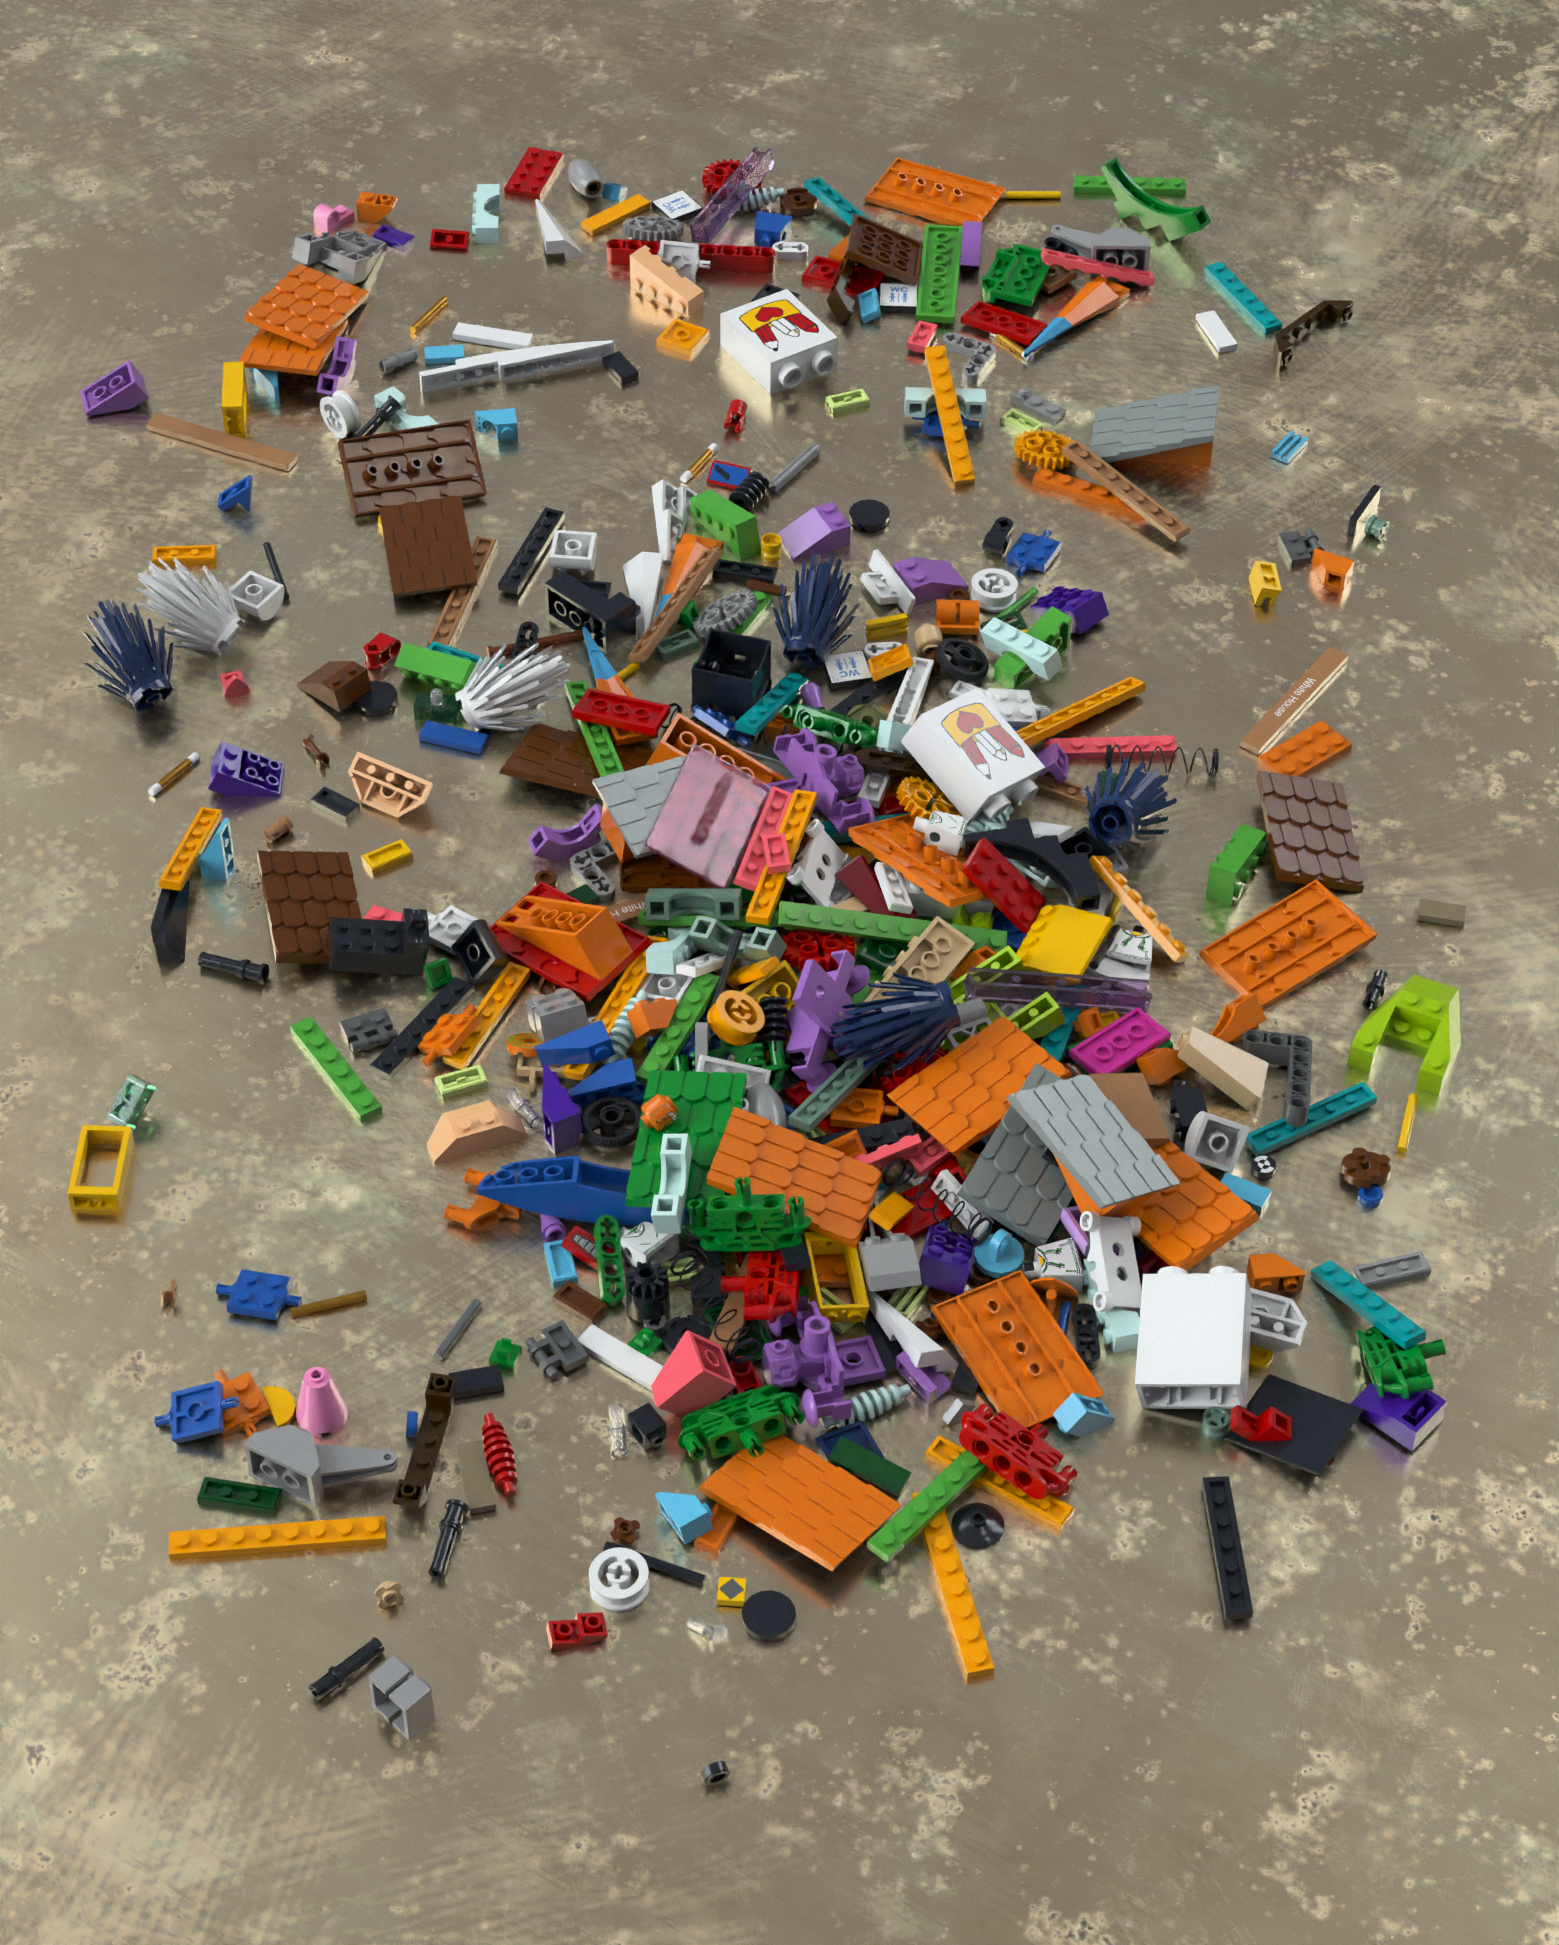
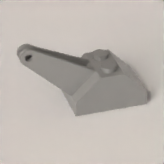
(1113, 246)
(889, 1260)
(302, 1469)

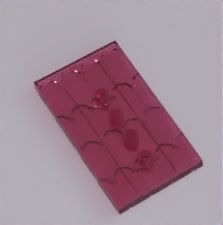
(708, 817)

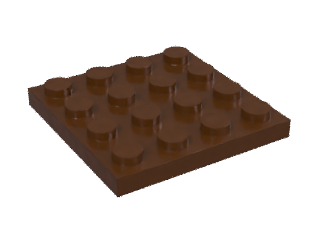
(884, 249)

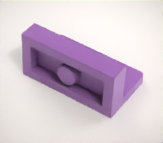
(1055, 761)
(924, 1380)

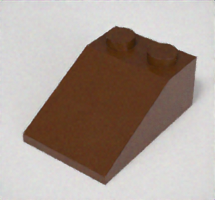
(337, 683)

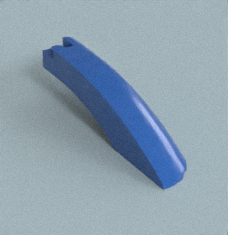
(565, 1190)

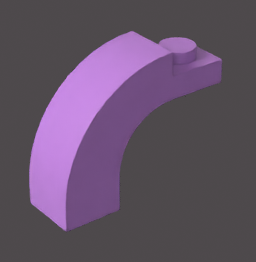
(971, 243)
(341, 368)
(564, 843)

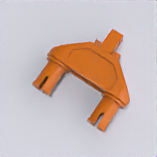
(484, 1211)

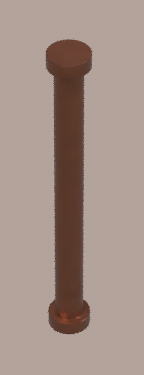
(542, 642)

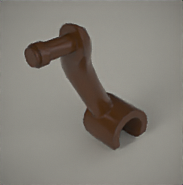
(321, 757)

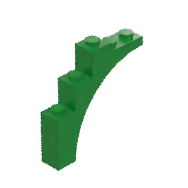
(1152, 212)

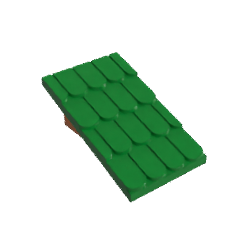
(703, 1113)

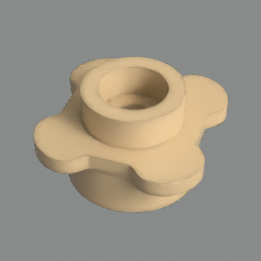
(389, 1594)

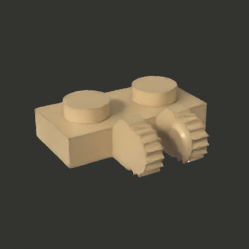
(532, 1067)

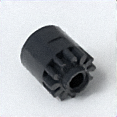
(647, 1292)

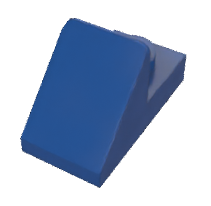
(238, 493)

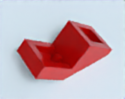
(1268, 1426)

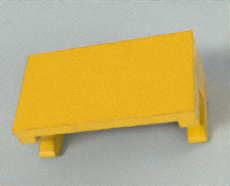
(1264, 582)

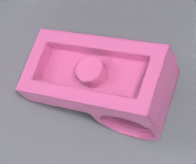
(330, 219)

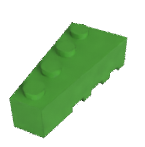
(727, 523)
(1052, 629)
(434, 667)
(1235, 864)

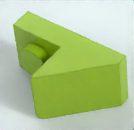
(979, 919)

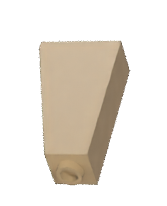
(1225, 1066)

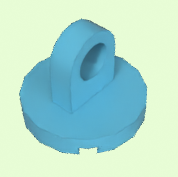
(999, 1255)

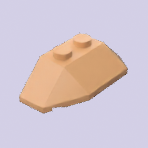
(387, 786)
(473, 1130)

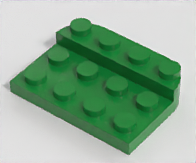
(1015, 275)

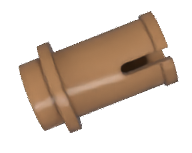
(283, 826)

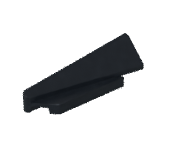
(170, 924)

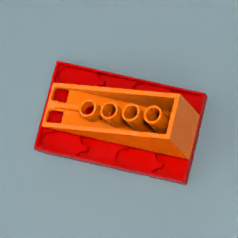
(568, 940)

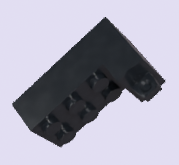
(579, 606)
(380, 944)

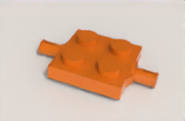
(448, 1035)
(861, 1109)
(252, 1404)

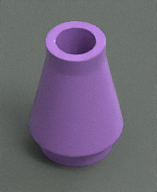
(812, 695)
(552, 1228)

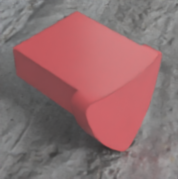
(233, 684)

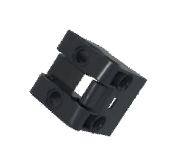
(728, 682)

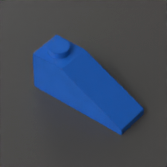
(577, 1047)
(610, 1080)

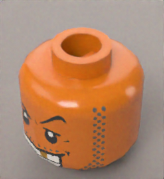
(659, 1112)

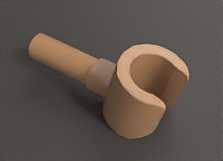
(169, 1296)

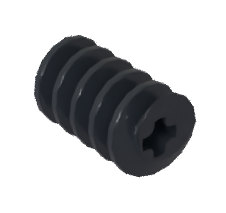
(750, 491)
(772, 1027)

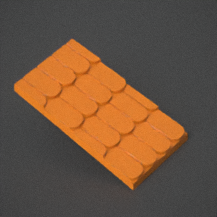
(934, 193)
(306, 306)
(281, 354)
(931, 869)
(1288, 944)
(967, 1089)
(781, 1161)
(1193, 1217)
(1015, 1349)
(801, 1500)

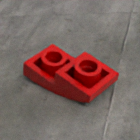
(581, 1631)

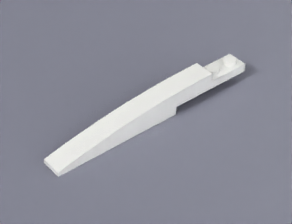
(515, 363)
(903, 711)

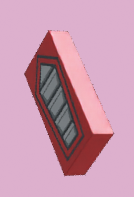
(583, 1246)

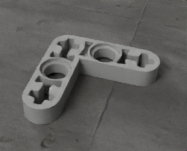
(957, 343)
(586, 864)
(702, 1040)

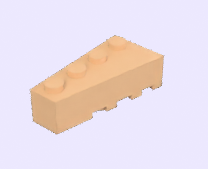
(663, 283)

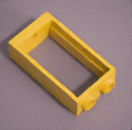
(234, 399)
(107, 1197)
(853, 1313)

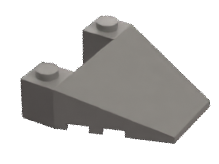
(347, 251)

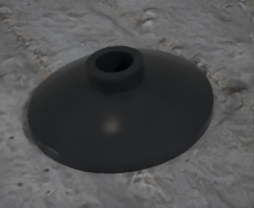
(977, 1534)

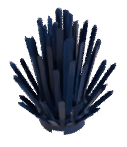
(815, 613)
(137, 664)
(1121, 813)
(910, 1022)

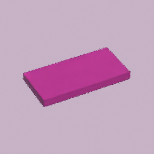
(1120, 1043)

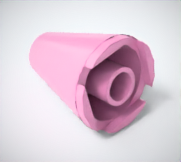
(320, 1403)

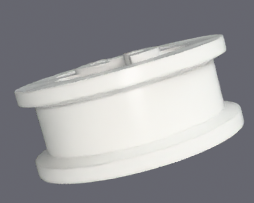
(340, 414)
(994, 589)
(618, 1565)

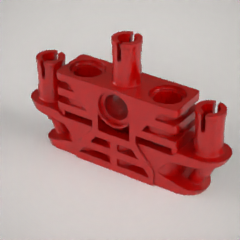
(766, 1287)
(1016, 1452)

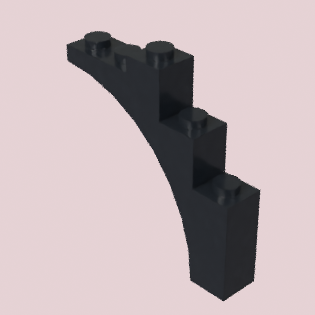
(1044, 853)

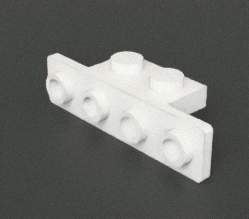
(886, 584)

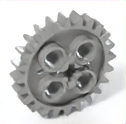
(653, 228)
(726, 612)

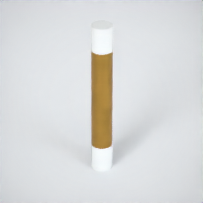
(1013, 346)
(698, 463)
(173, 774)

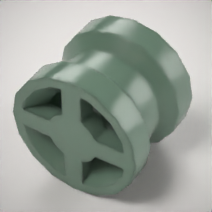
(1376, 527)
(1218, 1417)

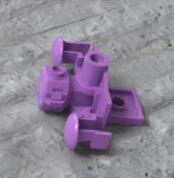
(830, 776)
(817, 1008)
(819, 1363)

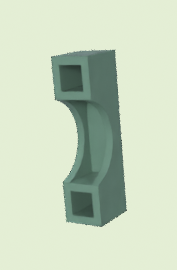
(669, 903)
(716, 937)

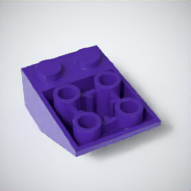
(1083, 606)
(244, 773)
(560, 1114)
(946, 1260)
(1402, 1419)

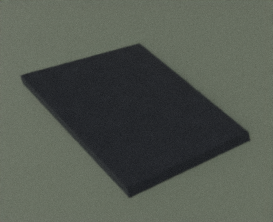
(1317, 1424)

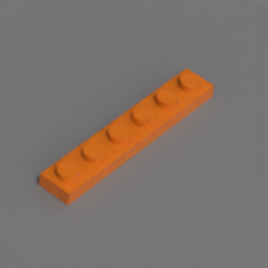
(1081, 490)

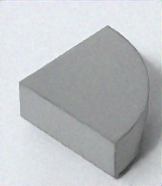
(956, 1410)

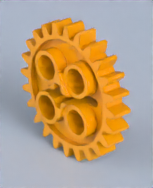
(1042, 448)
(917, 794)

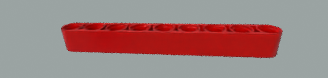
(721, 256)

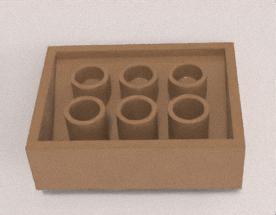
(1135, 1103)

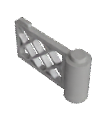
(972, 1016)

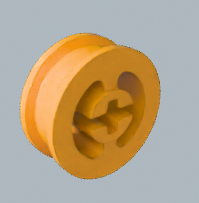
(736, 1018)

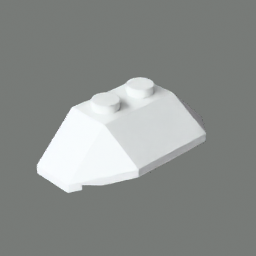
(1275, 1322)

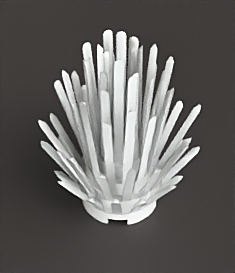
(198, 613)
(499, 691)

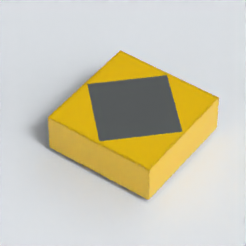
(731, 1591)

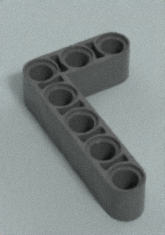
(1296, 1054)

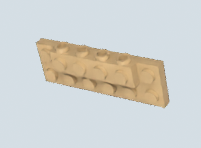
(929, 957)

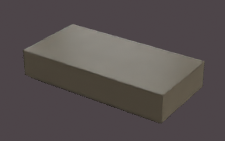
(1441, 912)

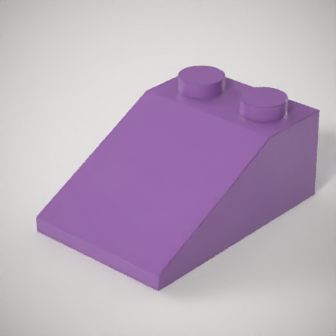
(115, 391)
(816, 532)
(928, 578)

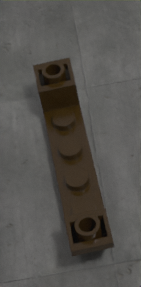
(837, 299)
(1333, 310)
(890, 763)
(429, 1443)

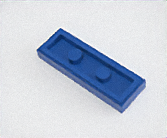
(453, 737)

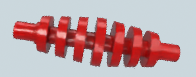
(499, 1454)

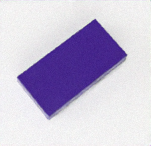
(394, 237)

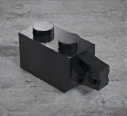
(1184, 1106)

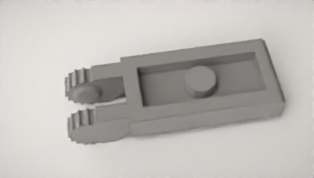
(1038, 406)

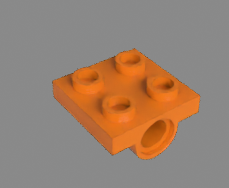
(958, 616)

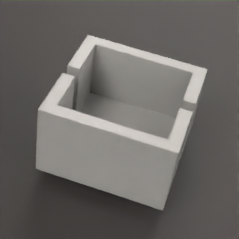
(556, 1014)
(398, 1690)

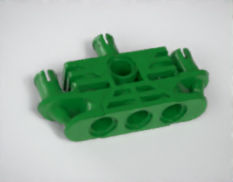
(831, 725)
(747, 1054)
(748, 1221)
(1395, 1368)
(739, 1422)

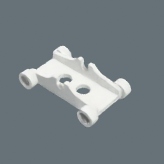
(811, 860)
(1103, 1234)

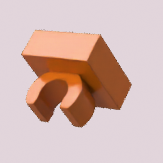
(1088, 1022)

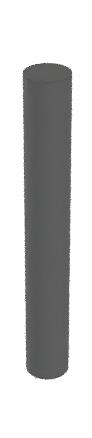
(457, 1329)

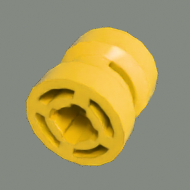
(771, 547)

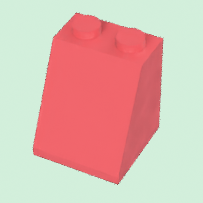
(692, 1376)

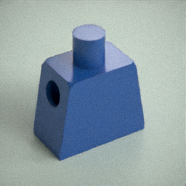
(771, 228)

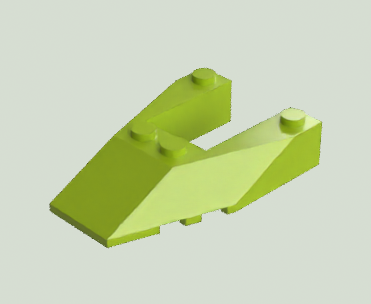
(1418, 1017)
(1034, 1019)

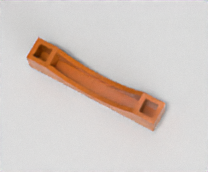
(1236, 1018)

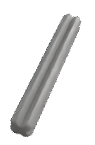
(794, 467)

